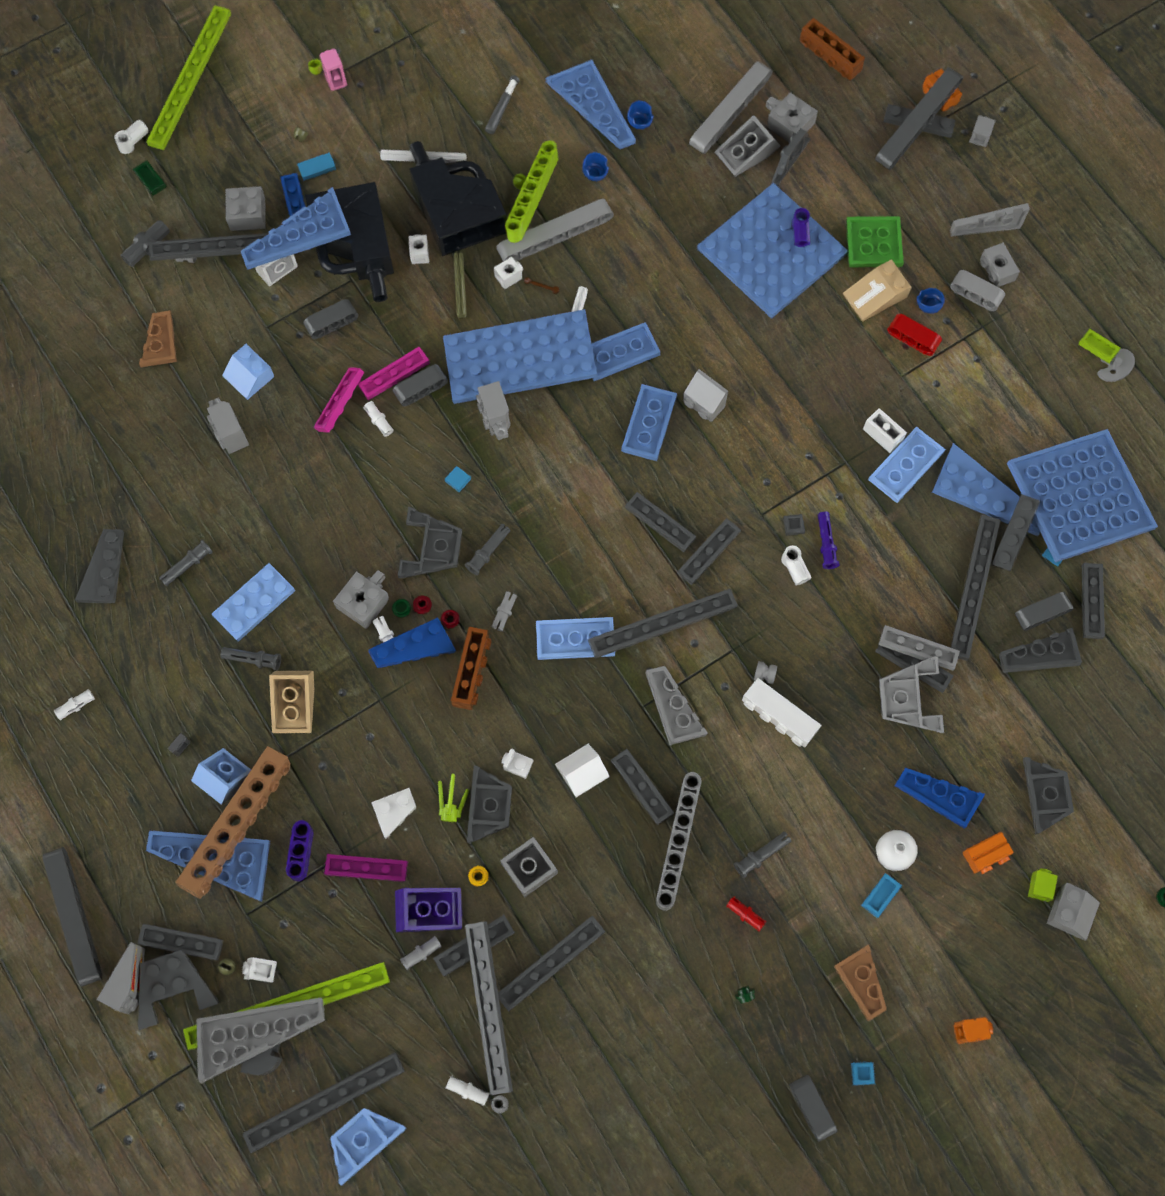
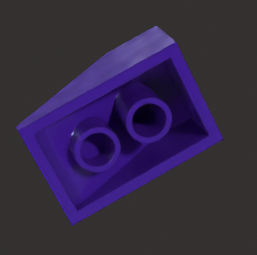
(428, 909)

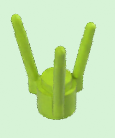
(449, 812)

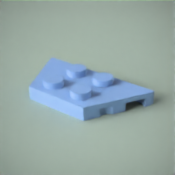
(361, 1141)

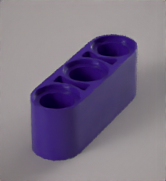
(295, 842)

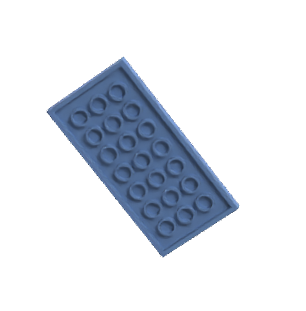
(520, 355)

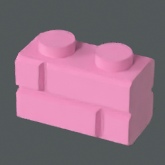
(333, 69)

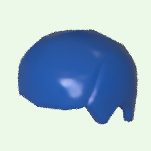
(640, 115)
(595, 166)
(930, 300)

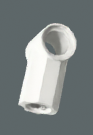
(128, 138)
(797, 566)

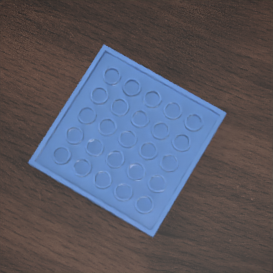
(760, 251)
(1083, 495)

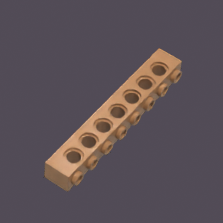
(223, 827)

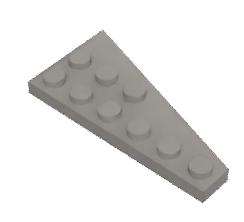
(238, 1036)

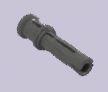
(483, 556)
(193, 557)
(260, 659)
(754, 860)

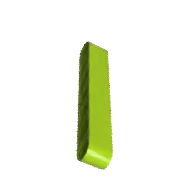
(531, 191)

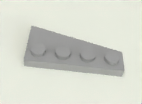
(992, 221)
(676, 715)

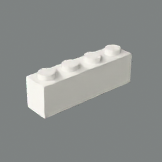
(781, 713)

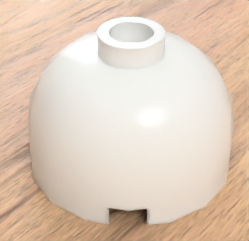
(896, 850)

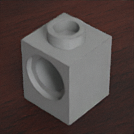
(982, 131)

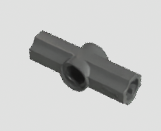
(140, 243)

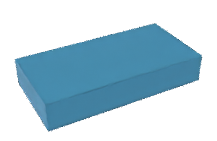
(316, 166)
(881, 895)

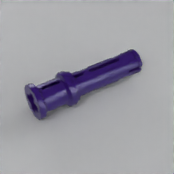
(828, 547)

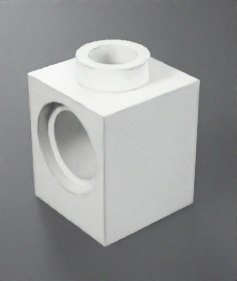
(418, 255)
(508, 279)

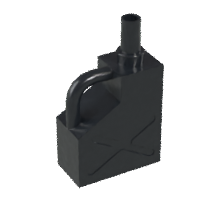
(457, 207)
(367, 242)

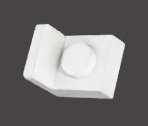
(517, 763)
(259, 969)

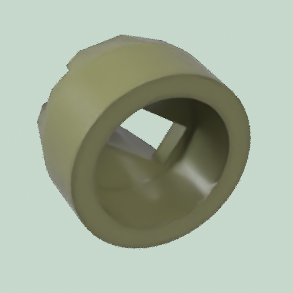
(300, 133)
(229, 962)

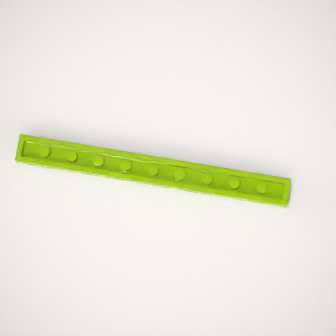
(188, 78)
(329, 991)

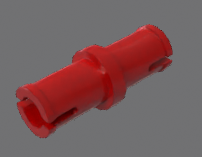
(746, 913)

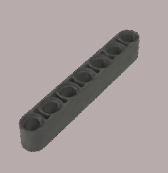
(919, 118)
(72, 917)

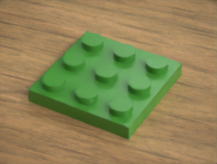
(874, 241)

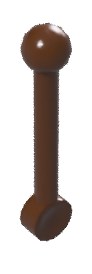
(555, 289)

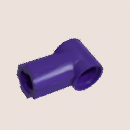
(801, 228)

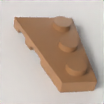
(160, 341)
(861, 980)

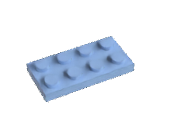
(906, 464)
(253, 602)
(569, 637)

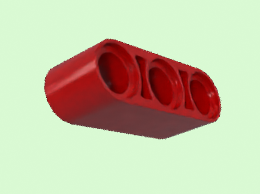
(914, 334)

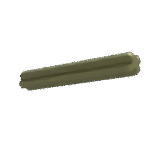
(460, 285)

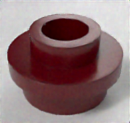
(422, 610)
(450, 613)

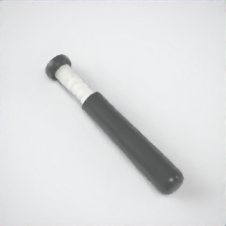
(501, 106)

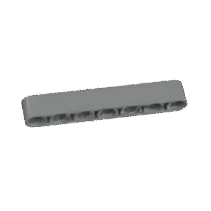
(730, 107)
(557, 230)
(678, 850)

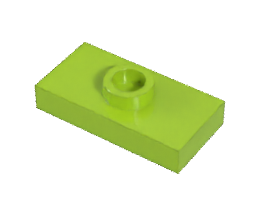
(1099, 346)

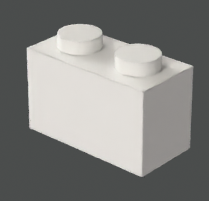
(884, 430)

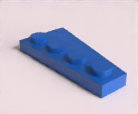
(413, 645)
(945, 798)

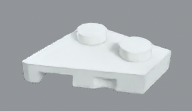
(393, 810)

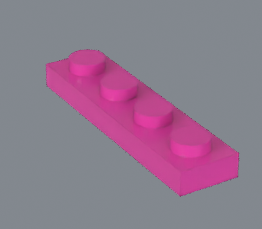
(393, 373)
(338, 400)

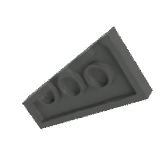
(103, 571)
(1052, 652)

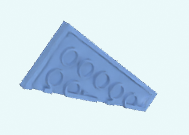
(589, 95)
(302, 231)
(976, 488)

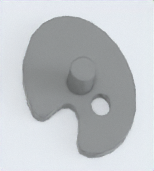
(1121, 364)

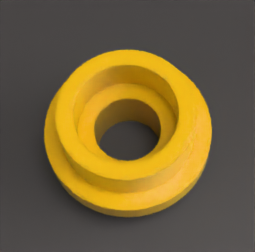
(478, 869)

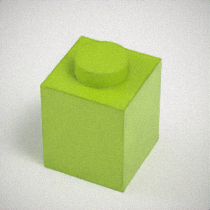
(1042, 885)

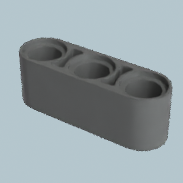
(330, 319)
(420, 385)
(1044, 611)
(813, 1108)

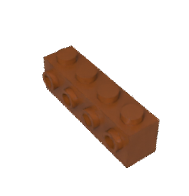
(832, 49)
(470, 668)

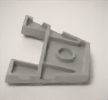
(902, 696)

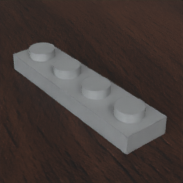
(918, 647)

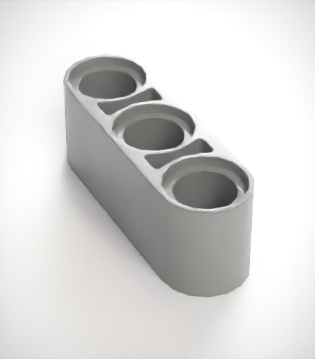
(977, 290)

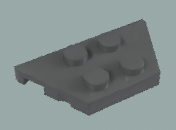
(790, 154)
(1048, 794)
(488, 805)

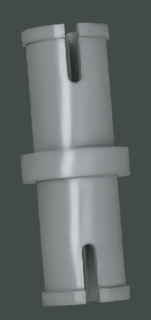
(504, 611)
(420, 953)
(494, 1104)

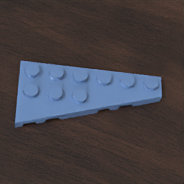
(242, 872)

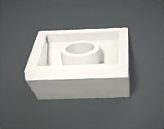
(582, 770)

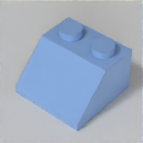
(247, 372)
(220, 775)

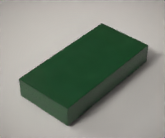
(149, 178)

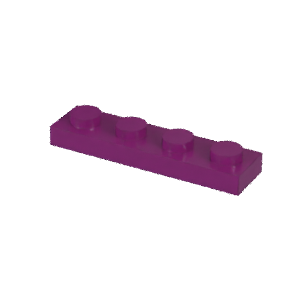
(366, 868)

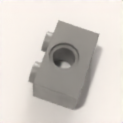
(999, 256)

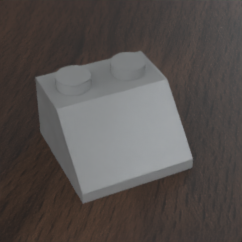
(705, 396)
(1073, 911)

